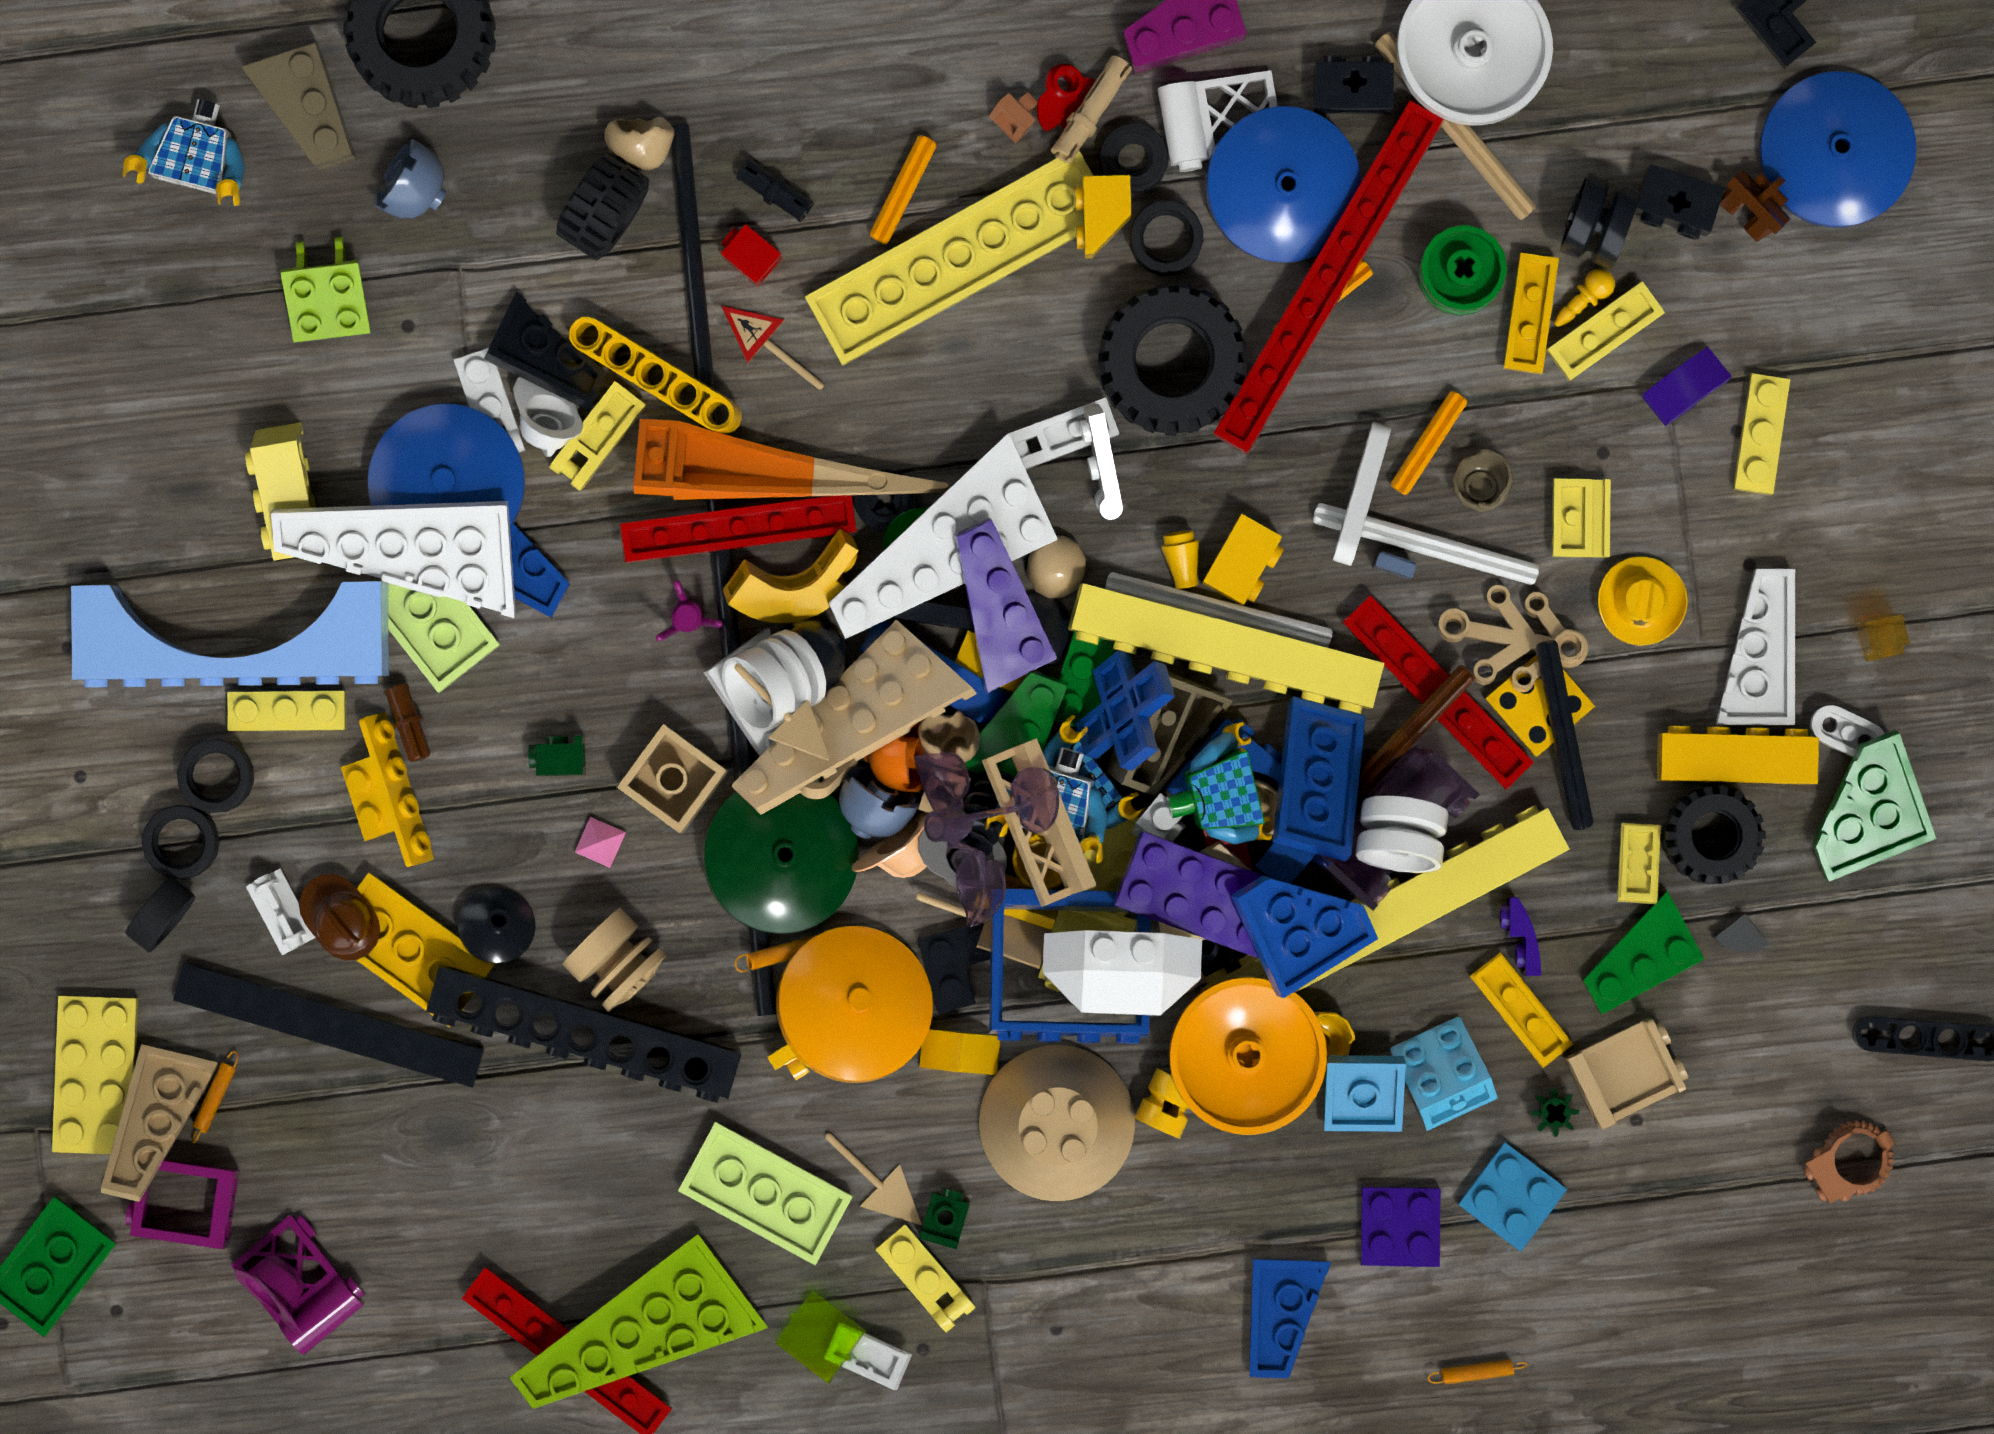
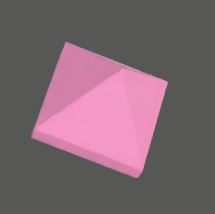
(600, 842)

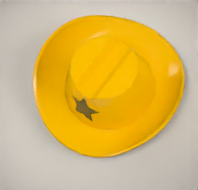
(1642, 601)

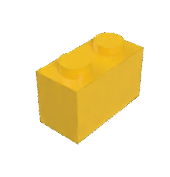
(1243, 561)

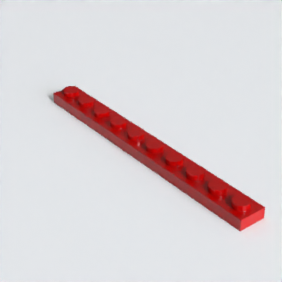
(1328, 277)

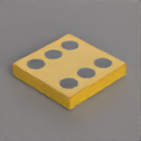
(1528, 712)

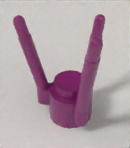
(686, 616)

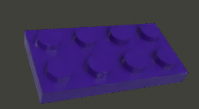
(1185, 891)

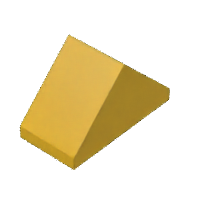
(960, 1052)

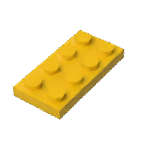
(413, 945)

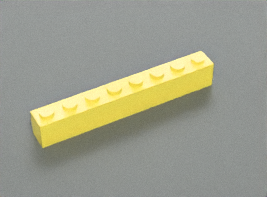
(1225, 647)

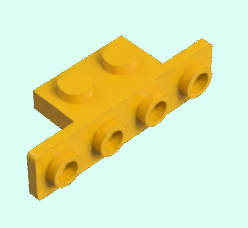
(384, 794)

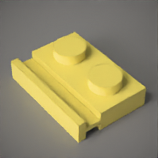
(1581, 518)

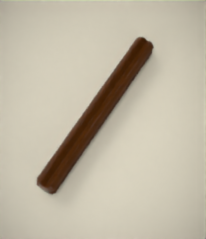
(1413, 728)

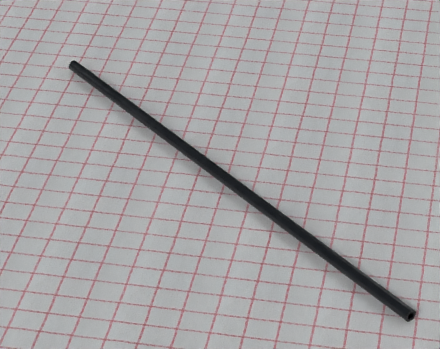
(721, 559)

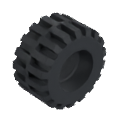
(602, 206)
(1747, 835)

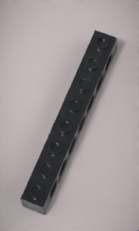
(720, 1060)

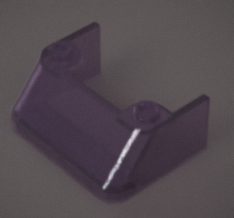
(1418, 776)

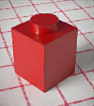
(750, 254)

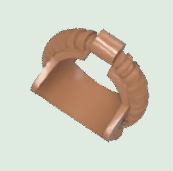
(1824, 1172)

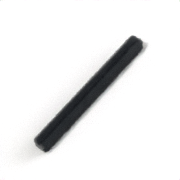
(1564, 735)

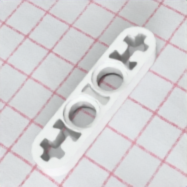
(1361, 493)

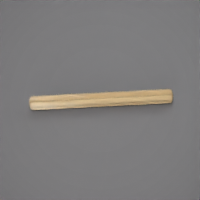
(1473, 148)

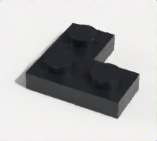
(1777, 27)
(946, 963)

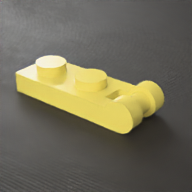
(599, 435)
(924, 1276)

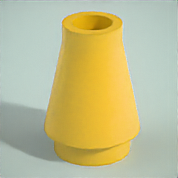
(1182, 557)

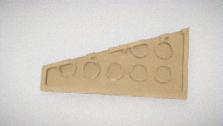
(870, 706)

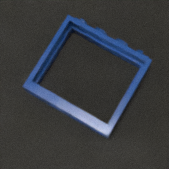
(1052, 1031)

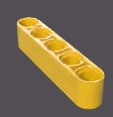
(637, 371)

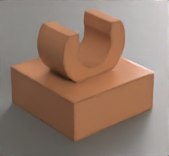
(1014, 115)

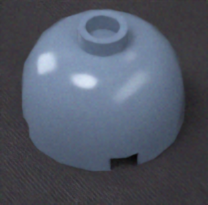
(411, 183)
(873, 806)

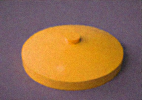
(854, 1004)
(1247, 1056)

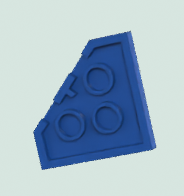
(1300, 930)

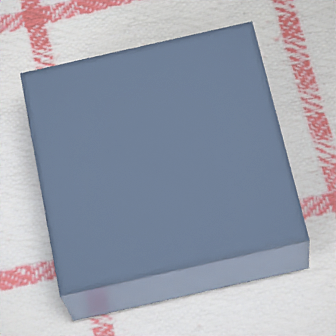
(1395, 565)

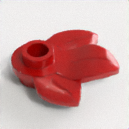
(1057, 104)

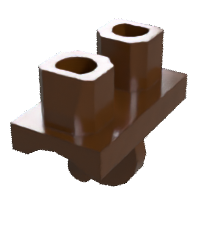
(1761, 198)

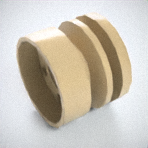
(614, 959)

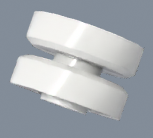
(1402, 834)

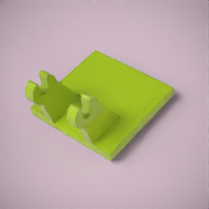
(325, 298)

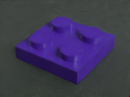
(1400, 1226)

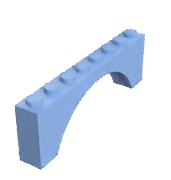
(118, 645)

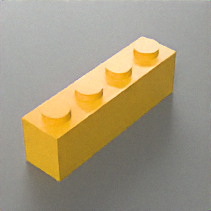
(1737, 757)

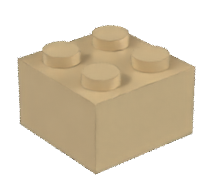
(672, 779)

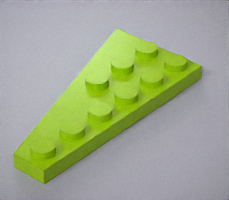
(659, 1318)

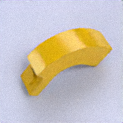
(794, 596)

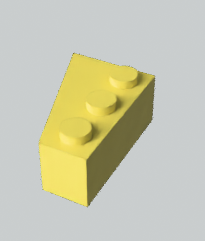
(280, 474)

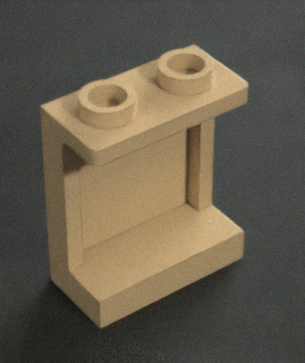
(1626, 1072)

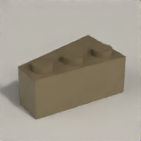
(305, 102)
(1175, 731)

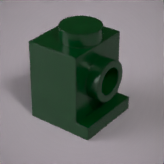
(558, 757)
(942, 1234)

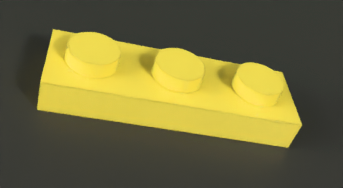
(1605, 331)
(1761, 434)
(286, 710)

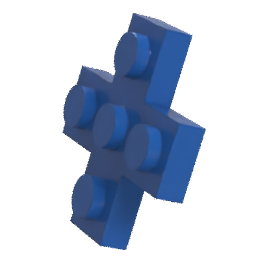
(1125, 710)

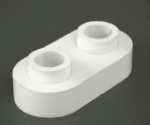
(1847, 729)

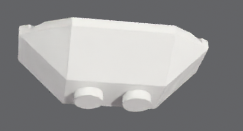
(1121, 969)

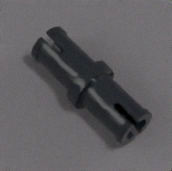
(775, 190)

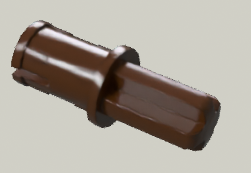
(408, 722)

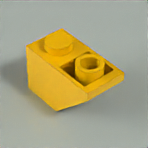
(1105, 210)

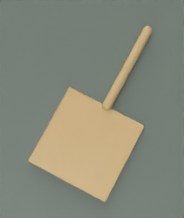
(1021, 939)

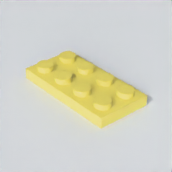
(92, 1071)

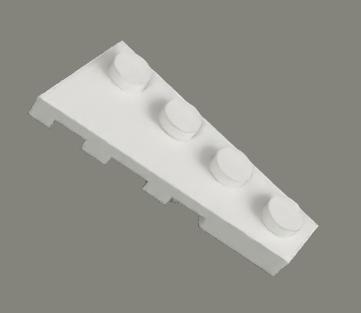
(1763, 659)

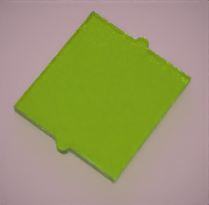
(820, 1337)

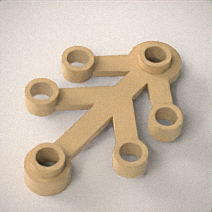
(1519, 638)

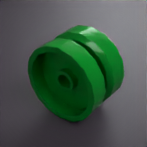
(1464, 247)

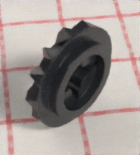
(882, 518)

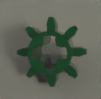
(1565, 1111)

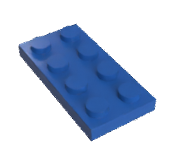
(1319, 779)

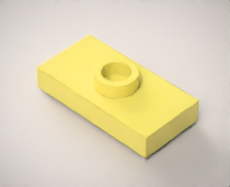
(1638, 863)

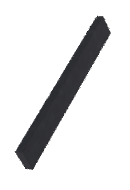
(328, 1025)

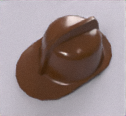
(339, 917)

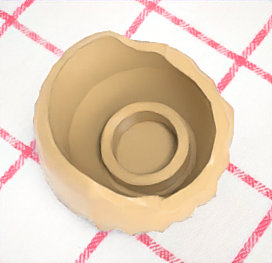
(640, 142)

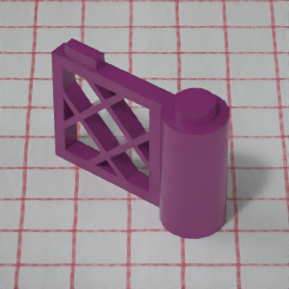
(325, 1303)

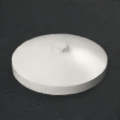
(1474, 56)

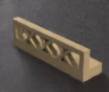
(1060, 838)

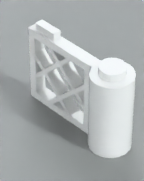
(1188, 115)

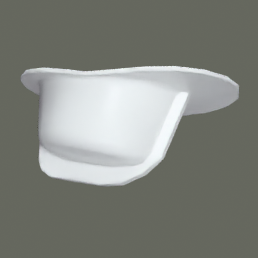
(545, 417)

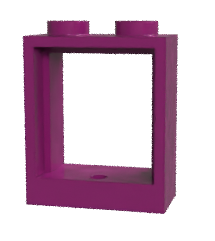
(221, 1215)

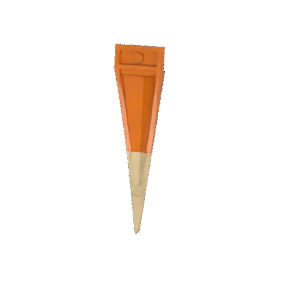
(706, 464)

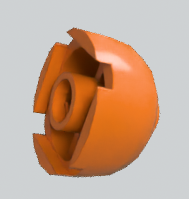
(895, 762)

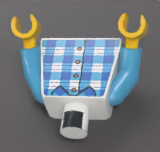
(192, 155)
(1081, 801)

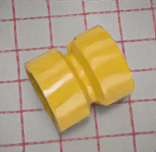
(1151, 1107)

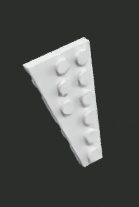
(422, 547)
(926, 556)

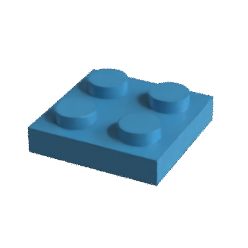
(1364, 1093)
(1512, 1196)

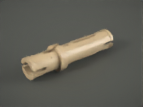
(1082, 122)

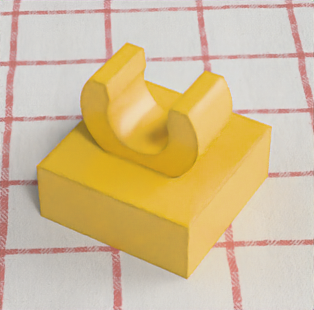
(786, 1056)

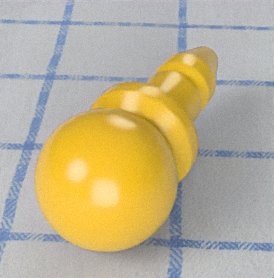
(1597, 285)

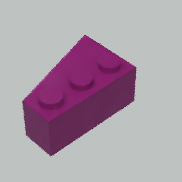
(1181, 31)

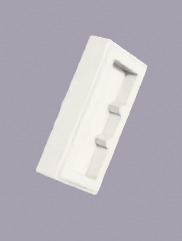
(879, 1361)

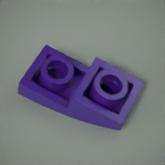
(1686, 386)
(1518, 924)

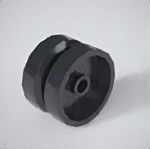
(1594, 218)

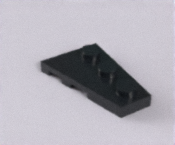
(538, 354)

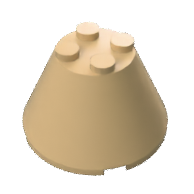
(1057, 1122)

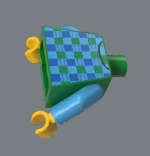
(1222, 791)

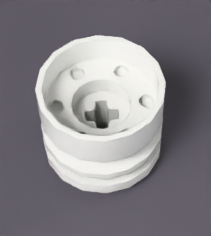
(785, 669)

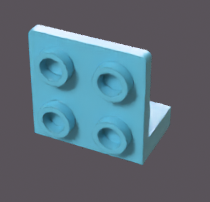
(1445, 1073)

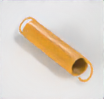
(773, 954)
(214, 1097)
(1477, 1371)

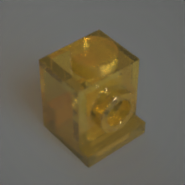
(1883, 637)

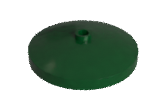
(774, 894)

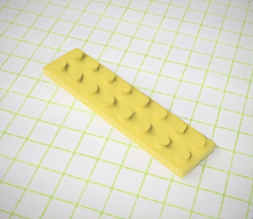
(951, 260)

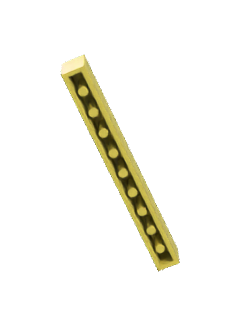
(1461, 879)

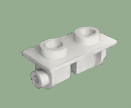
(280, 911)

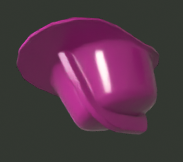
(275, 1286)

